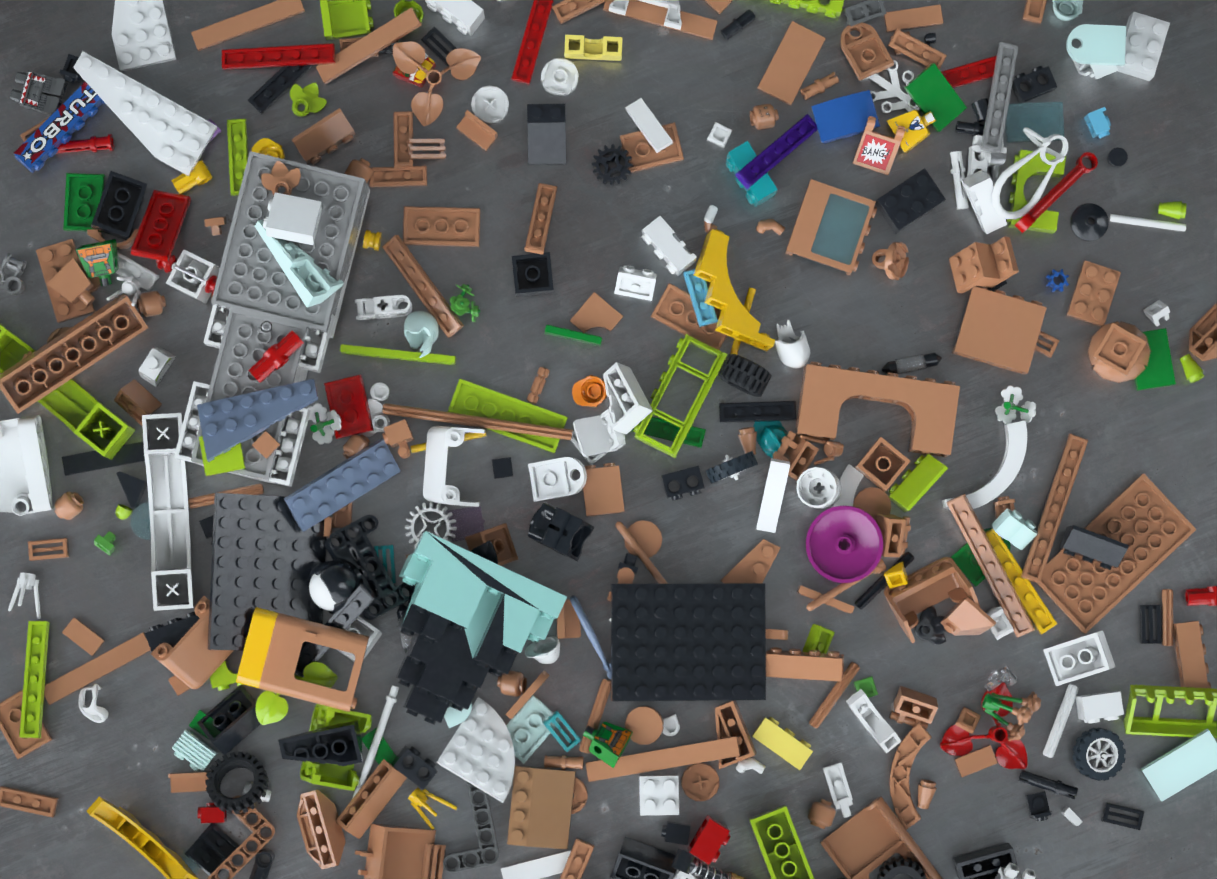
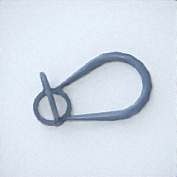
(590, 633)

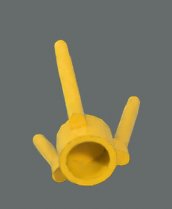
(419, 798)

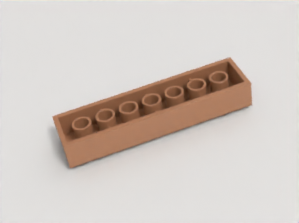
(71, 353)

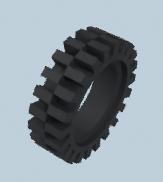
(228, 764)

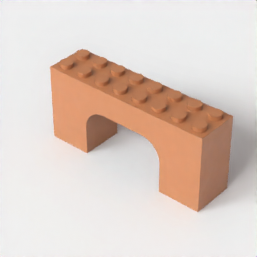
(927, 402)

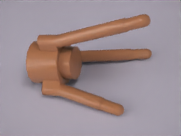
(831, 449)

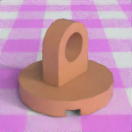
(895, 261)

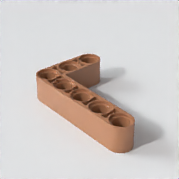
(242, 851)

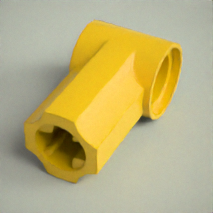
(199, 176)

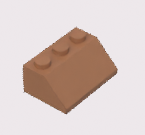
(324, 137)

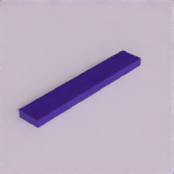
(776, 151)

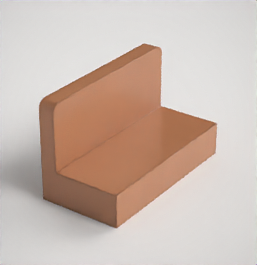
(477, 131)
(137, 400)
(568, 622)
(188, 781)

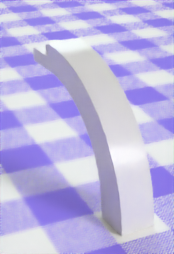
(1013, 458)

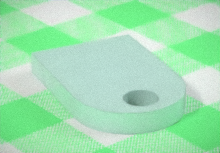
(1099, 44)

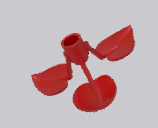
(1008, 755)

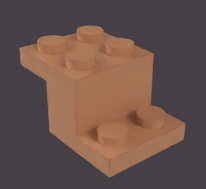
(983, 265)

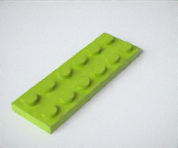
(483, 402)

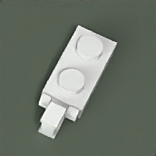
(838, 788)

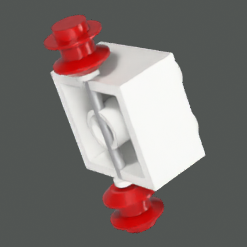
(191, 275)

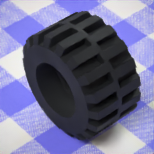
(745, 375)
(901, 866)

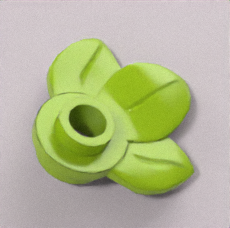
(308, 97)

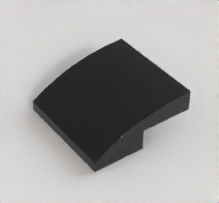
(211, 849)

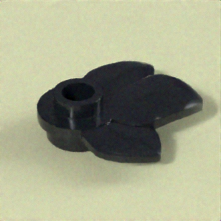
(932, 622)

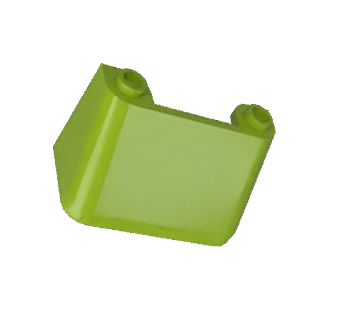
(331, 774)

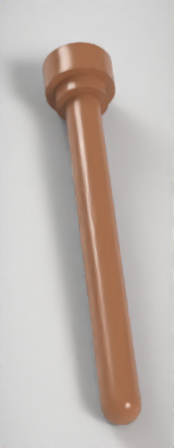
(640, 553)
(840, 588)

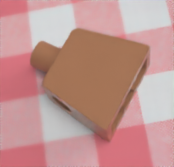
(73, 283)

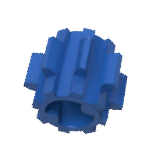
(1063, 280)

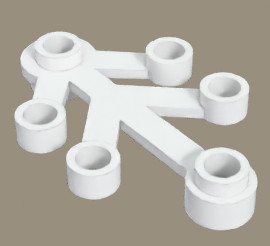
(893, 90)

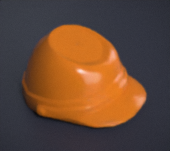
(589, 391)

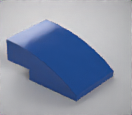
(844, 116)

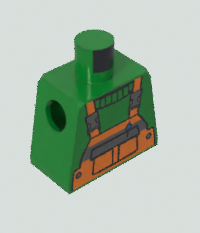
(99, 260)
(608, 742)

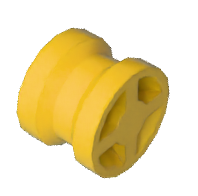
(372, 240)

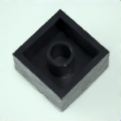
(532, 274)

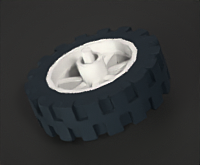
(731, 467)
(1116, 755)

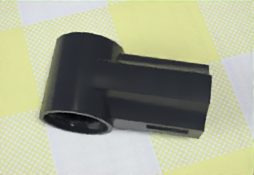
(260, 869)

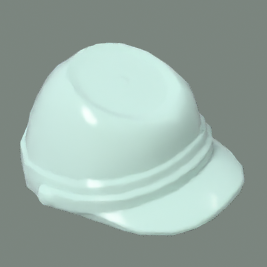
(1067, 9)

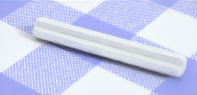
(1060, 721)

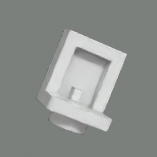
(1002, 624)

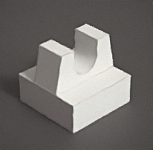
(1157, 311)

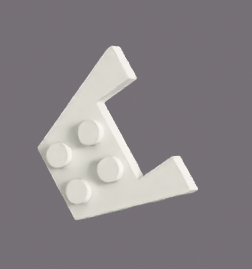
(673, 14)

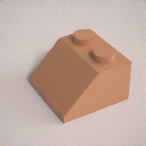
(500, 539)

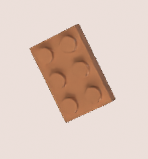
(1093, 293)

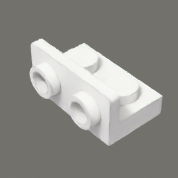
(635, 282)

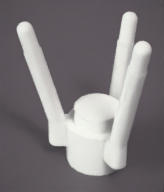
(129, 287)
(26, 581)

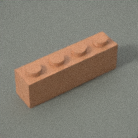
(1190, 655)
(804, 665)
(371, 799)

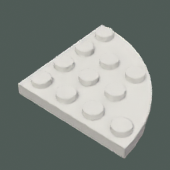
(482, 752)

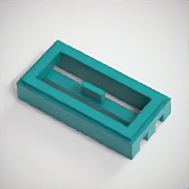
(392, 558)
(552, 719)

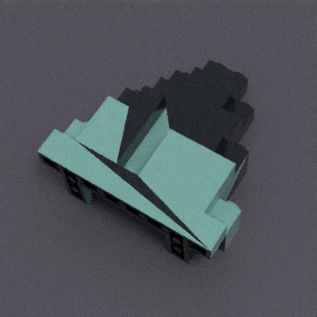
(465, 623)

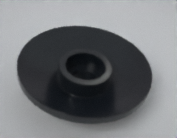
(1080, 224)

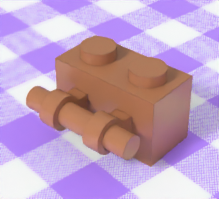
(399, 435)
(796, 451)
(894, 534)
(913, 707)

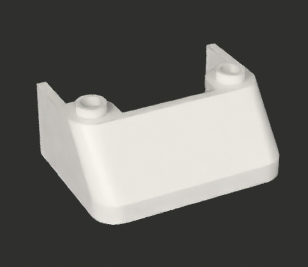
(436, 463)

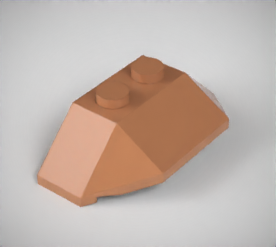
(1204, 336)
(319, 829)

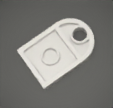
(555, 479)

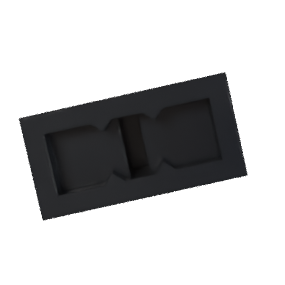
(1035, 88)
(681, 477)
(411, 770)

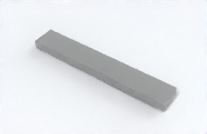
(999, 97)

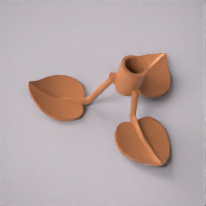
(409, 57)

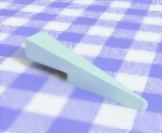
(307, 278)

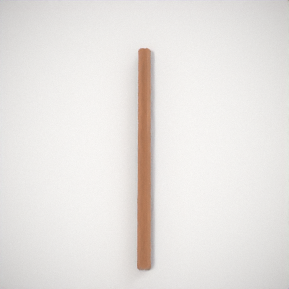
(477, 421)

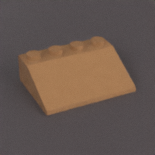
(541, 807)

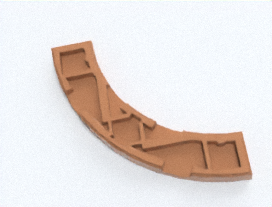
(900, 774)

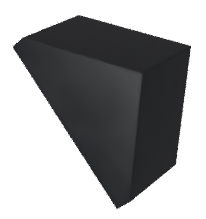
(133, 488)

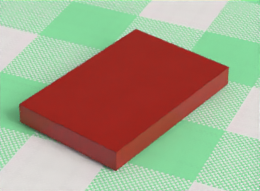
(350, 402)

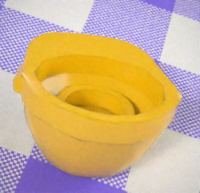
(268, 147)

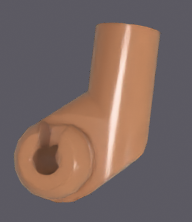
(769, 224)

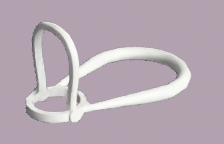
(1032, 135)

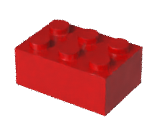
(708, 840)

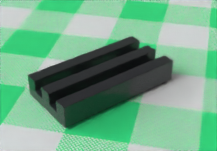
(433, 49)
(1150, 619)
(1106, 812)

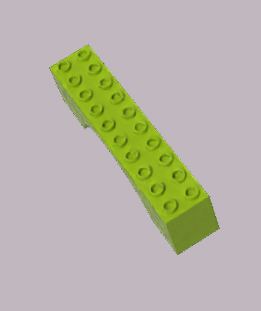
(73, 404)

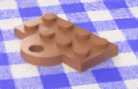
(52, 260)

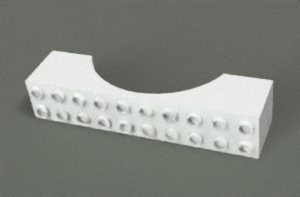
(168, 513)

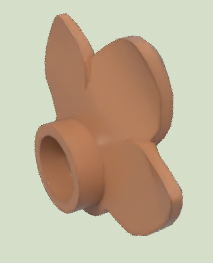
(281, 177)

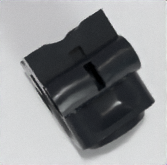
(559, 531)

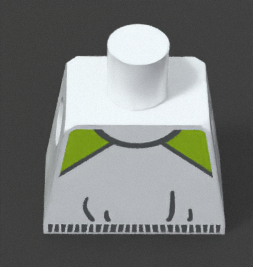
(156, 365)

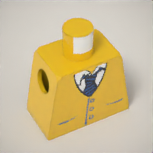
(915, 128)

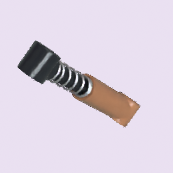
(688, 864)

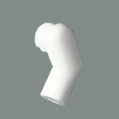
(750, 763)

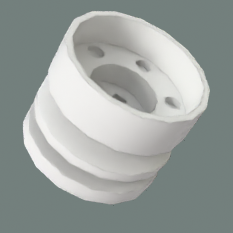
(808, 484)

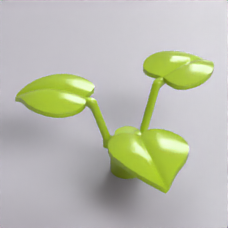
(272, 708)

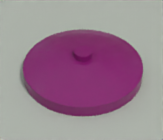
(844, 544)

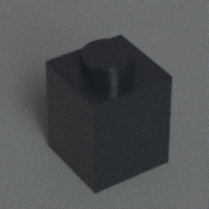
(676, 833)

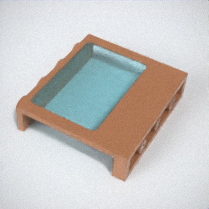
(831, 226)

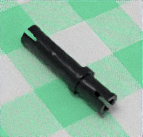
(1056, 787)

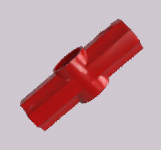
(276, 356)
(1202, 596)

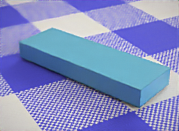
(698, 290)

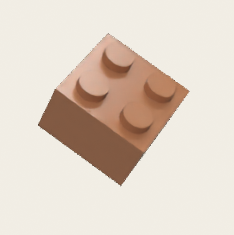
(882, 464)

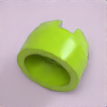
(123, 511)

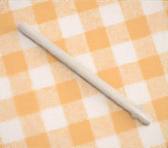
(391, 699)

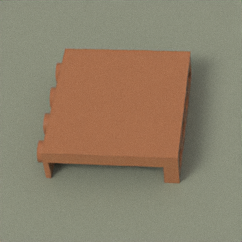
(1000, 329)

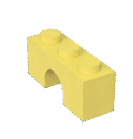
(593, 49)

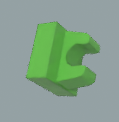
(105, 543)

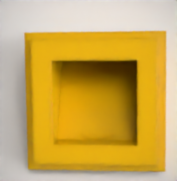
(896, 576)

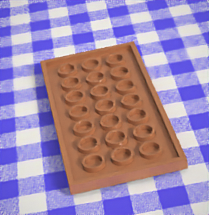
(1136, 518)

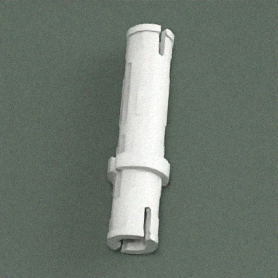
(958, 174)

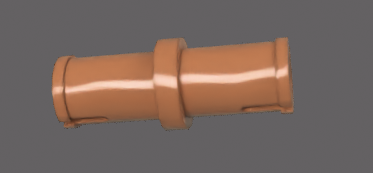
(819, 86)
(563, 762)

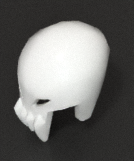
(790, 352)

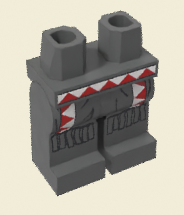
(33, 92)

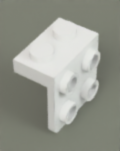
(596, 435)

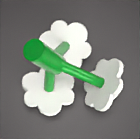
(1007, 410)
(322, 430)

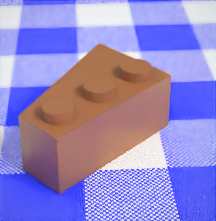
(731, 724)

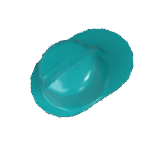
(770, 436)

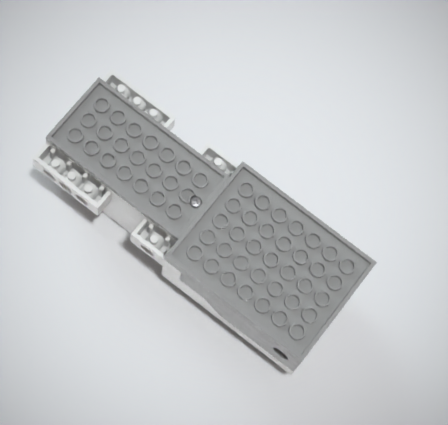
(260, 307)

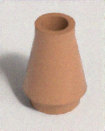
(748, 439)
(926, 791)

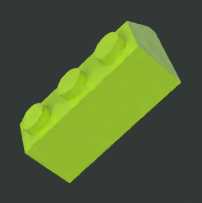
(916, 482)

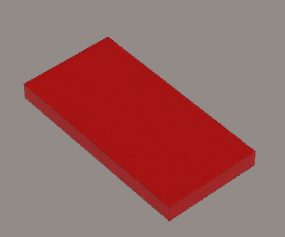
(160, 225)

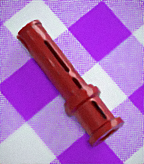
(93, 144)

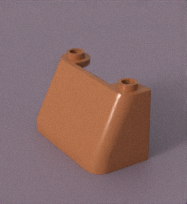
(190, 656)

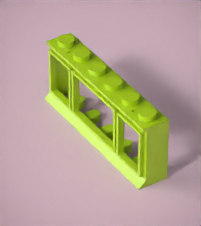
(674, 362)
(1169, 726)

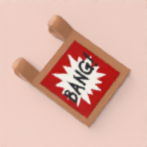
(876, 149)

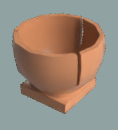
(1119, 352)

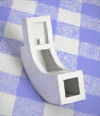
(873, 721)

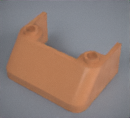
(926, 589)

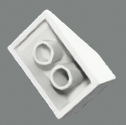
(1079, 658)

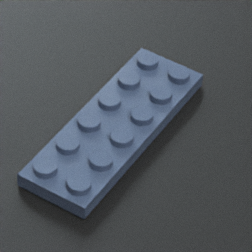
(342, 484)

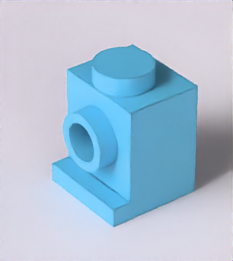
(1098, 123)

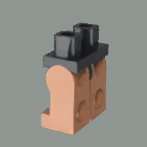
(626, 571)

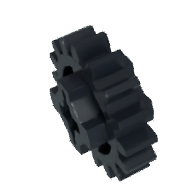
(608, 173)

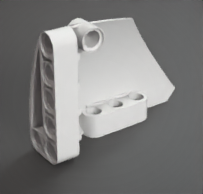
(24, 466)

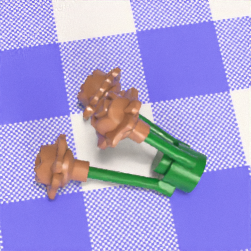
(1031, 704)

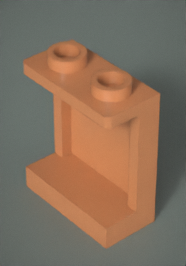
(603, 490)

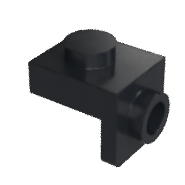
(68, 72)

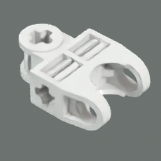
(374, 307)

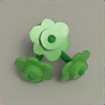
(461, 304)

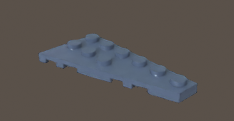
(246, 415)

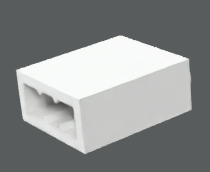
(293, 218)

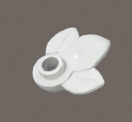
(376, 413)

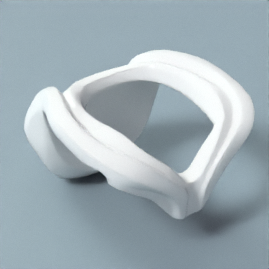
(93, 712)

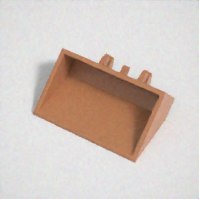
(396, 852)

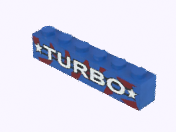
(58, 128)

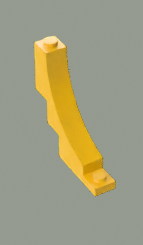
(734, 318)

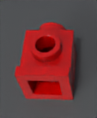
(211, 814)

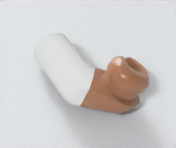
(708, 219)

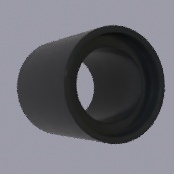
(980, 109)

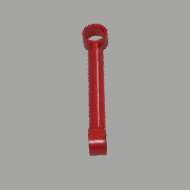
(1059, 189)

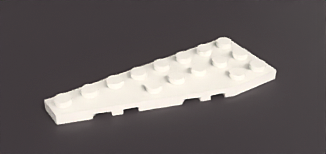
(141, 34)
(160, 124)

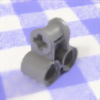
(11, 273)

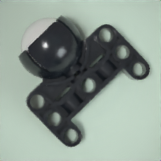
(338, 579)

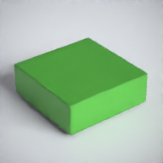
(867, 685)

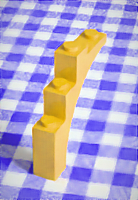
(140, 838)

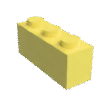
(782, 742)

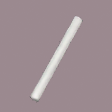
(1147, 222)

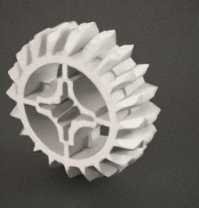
(421, 513)

